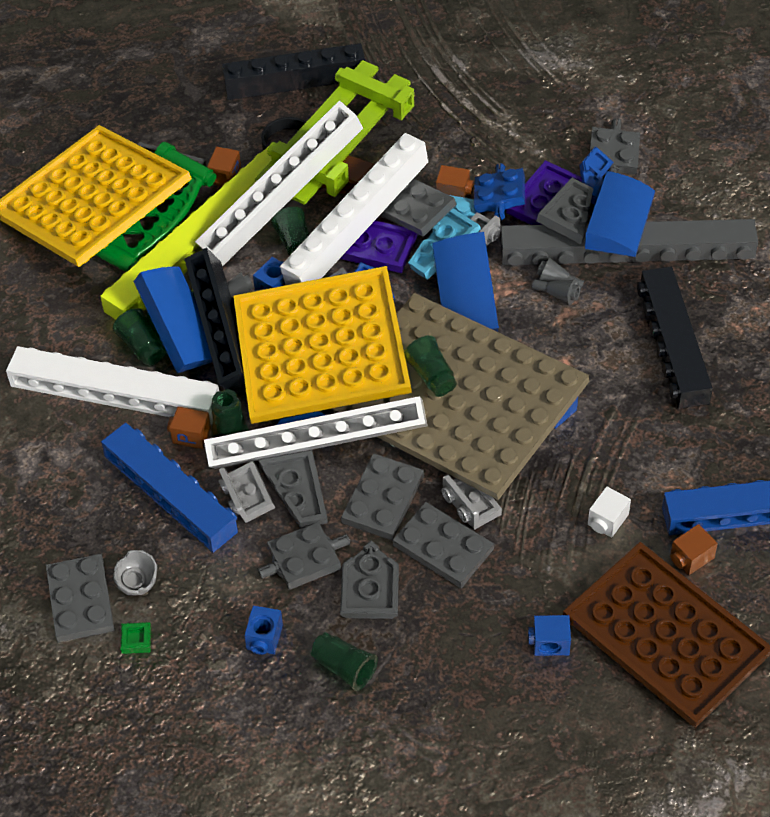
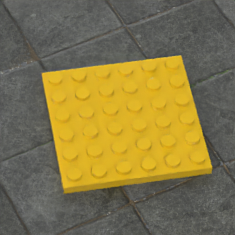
(90, 194)
(320, 345)

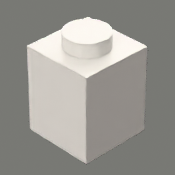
(609, 512)

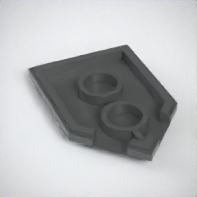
(369, 585)

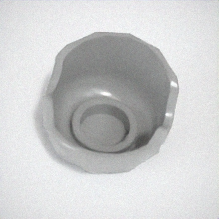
(135, 572)

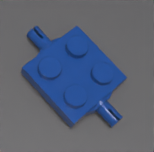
(499, 190)

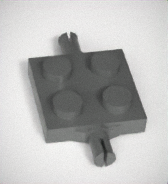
(619, 146)
(303, 555)

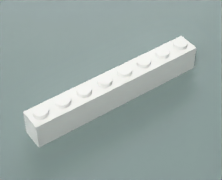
(281, 183)
(356, 211)
(108, 383)
(316, 432)

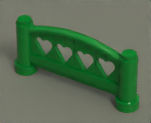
(124, 257)

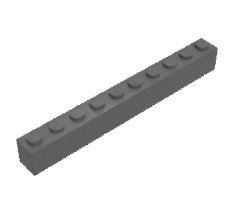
(659, 242)

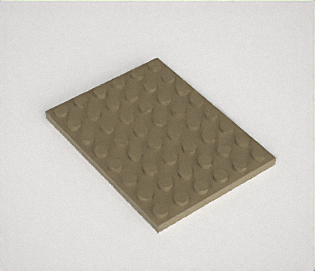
(498, 410)

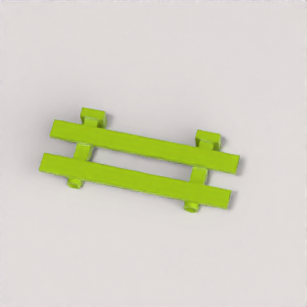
(394, 95)

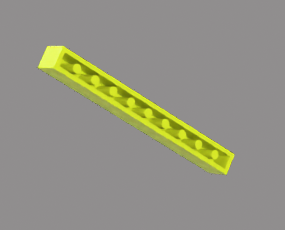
(181, 241)

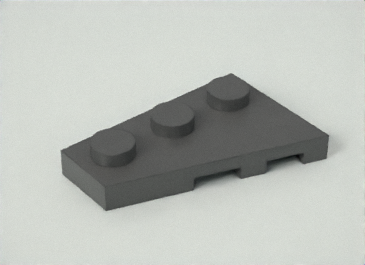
(568, 210)
(297, 485)

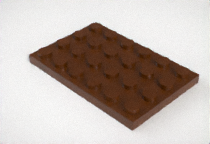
(668, 633)

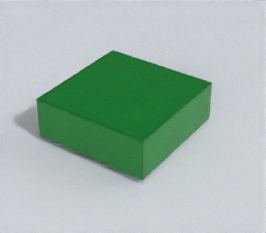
(135, 638)

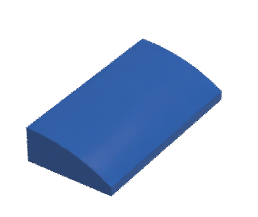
(619, 215)
(466, 278)
(174, 316)

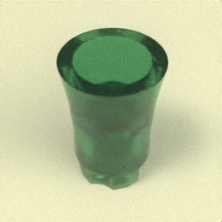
(290, 227)
(139, 336)
(431, 365)
(227, 414)
(345, 660)

